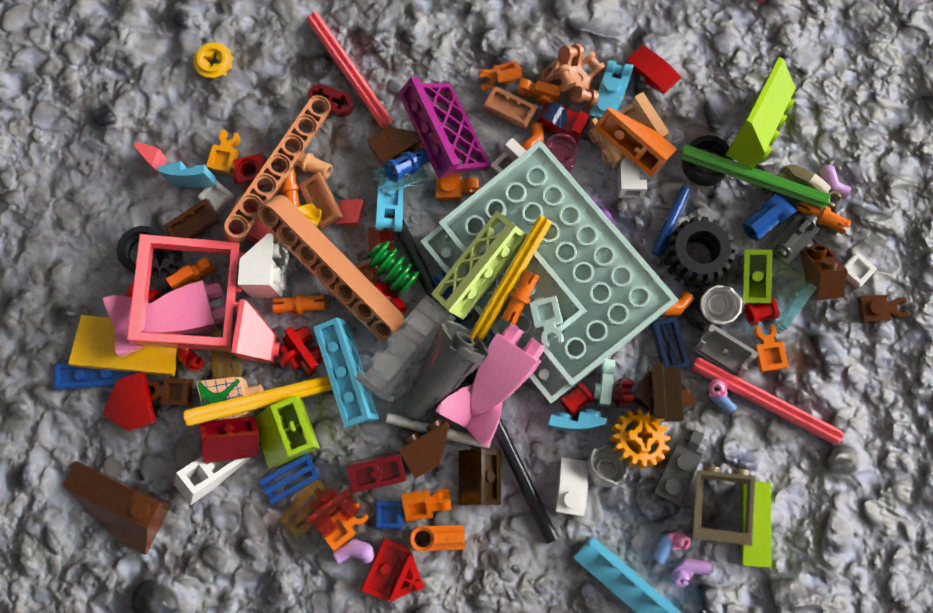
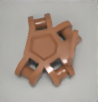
(569, 70)

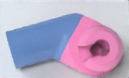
(718, 395)
(670, 542)

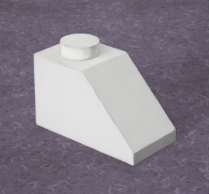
(572, 487)

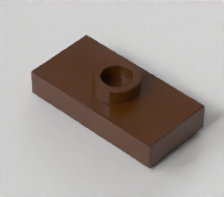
(193, 221)

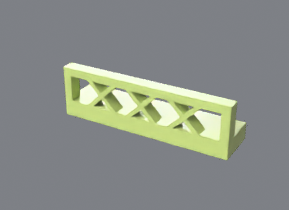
(483, 268)

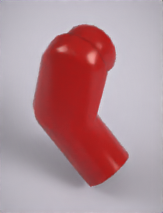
(391, 296)
(189, 359)

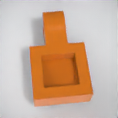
(504, 73)
(453, 187)
(421, 505)

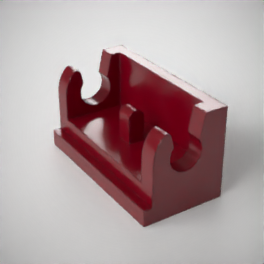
(229, 439)
(376, 471)

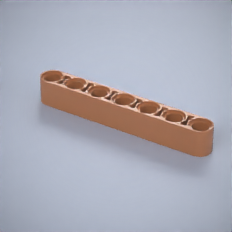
(282, 158)
(330, 267)

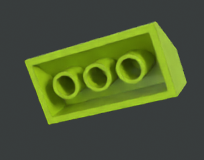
(764, 117)

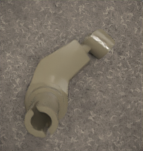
(807, 178)

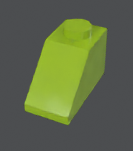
(757, 276)

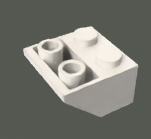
(263, 269)

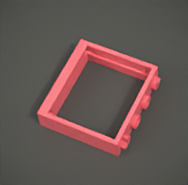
(141, 290)

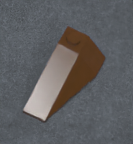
(121, 508)

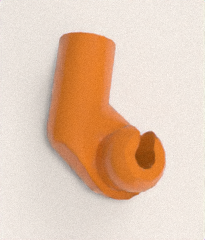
(537, 134)
(678, 308)

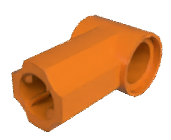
(442, 538)

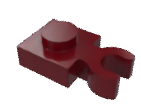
(622, 393)

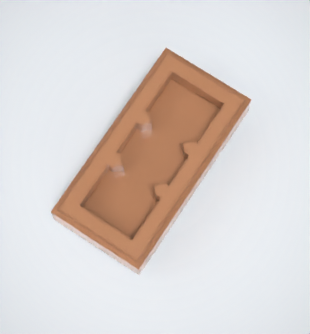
(510, 107)
(318, 193)

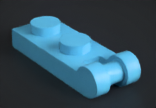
(611, 89)
(391, 205)

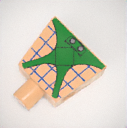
(224, 389)

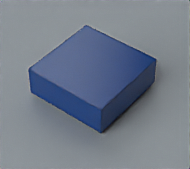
(389, 515)

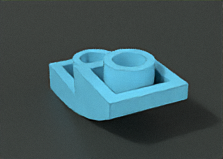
(194, 177)
(585, 421)

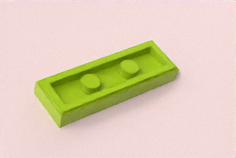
(760, 552)

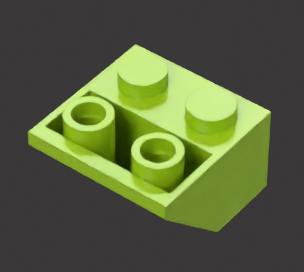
(285, 432)

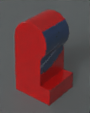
(563, 120)

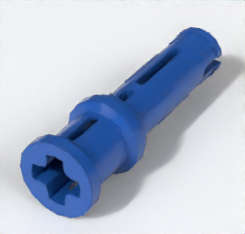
(407, 163)

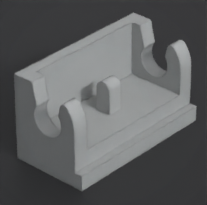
(724, 351)

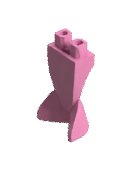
(177, 312)
(498, 377)

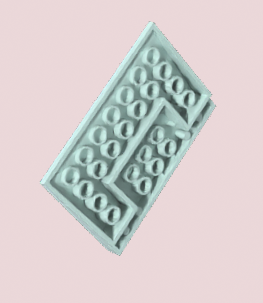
(582, 260)

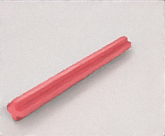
(349, 70)
(768, 401)

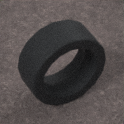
(697, 176)
(127, 242)

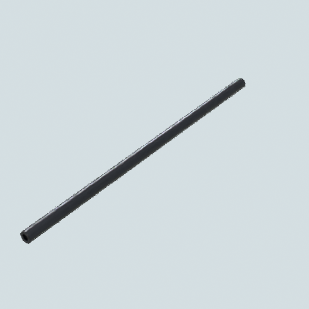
(501, 433)

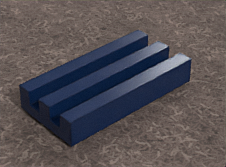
(679, 341)

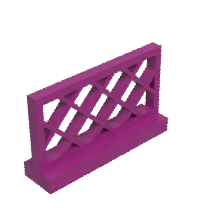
(433, 132)

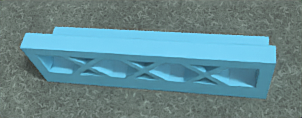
(342, 366)
(621, 579)

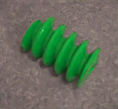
(391, 267)

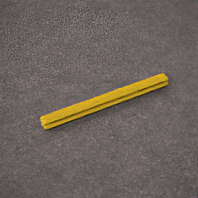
(511, 278)
(256, 400)

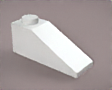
(200, 479)

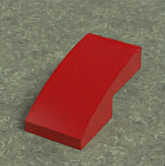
(655, 69)

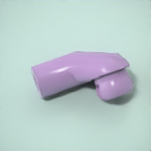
(829, 175)
(356, 549)
(688, 568)

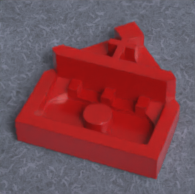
(131, 403)
(392, 572)

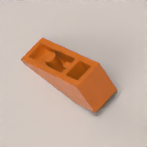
(638, 142)

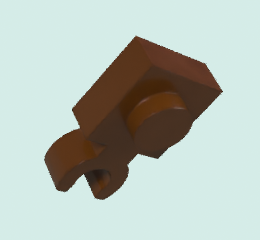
(878, 309)
(173, 391)

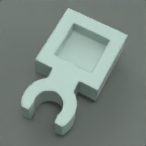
(546, 316)
(604, 388)

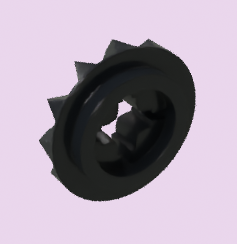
(169, 266)

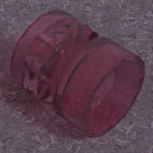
(564, 149)

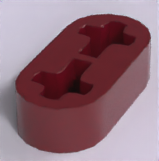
(333, 96)

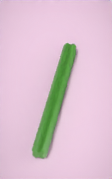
(755, 176)

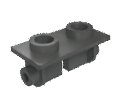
(794, 238)

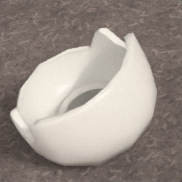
(720, 304)

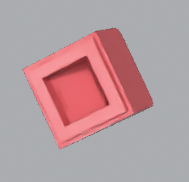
(151, 154)
(352, 212)

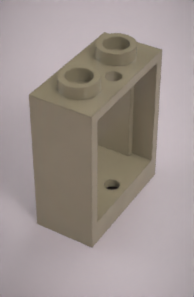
(737, 476)

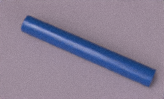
(670, 221)

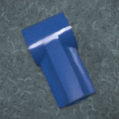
(773, 213)

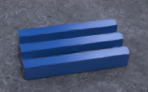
(269, 490)

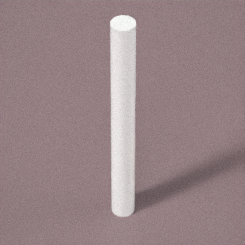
(420, 426)

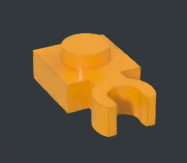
(222, 156)

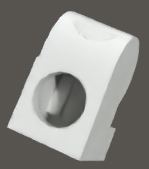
(629, 180)

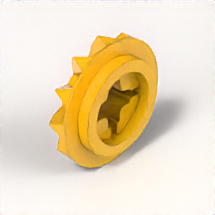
(210, 52)

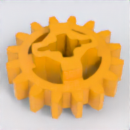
(635, 447)

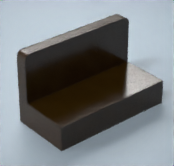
(665, 393)
(480, 477)

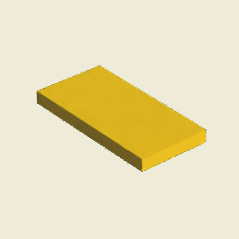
(96, 350)

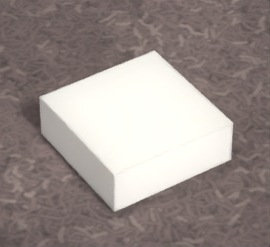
(218, 196)
(858, 270)

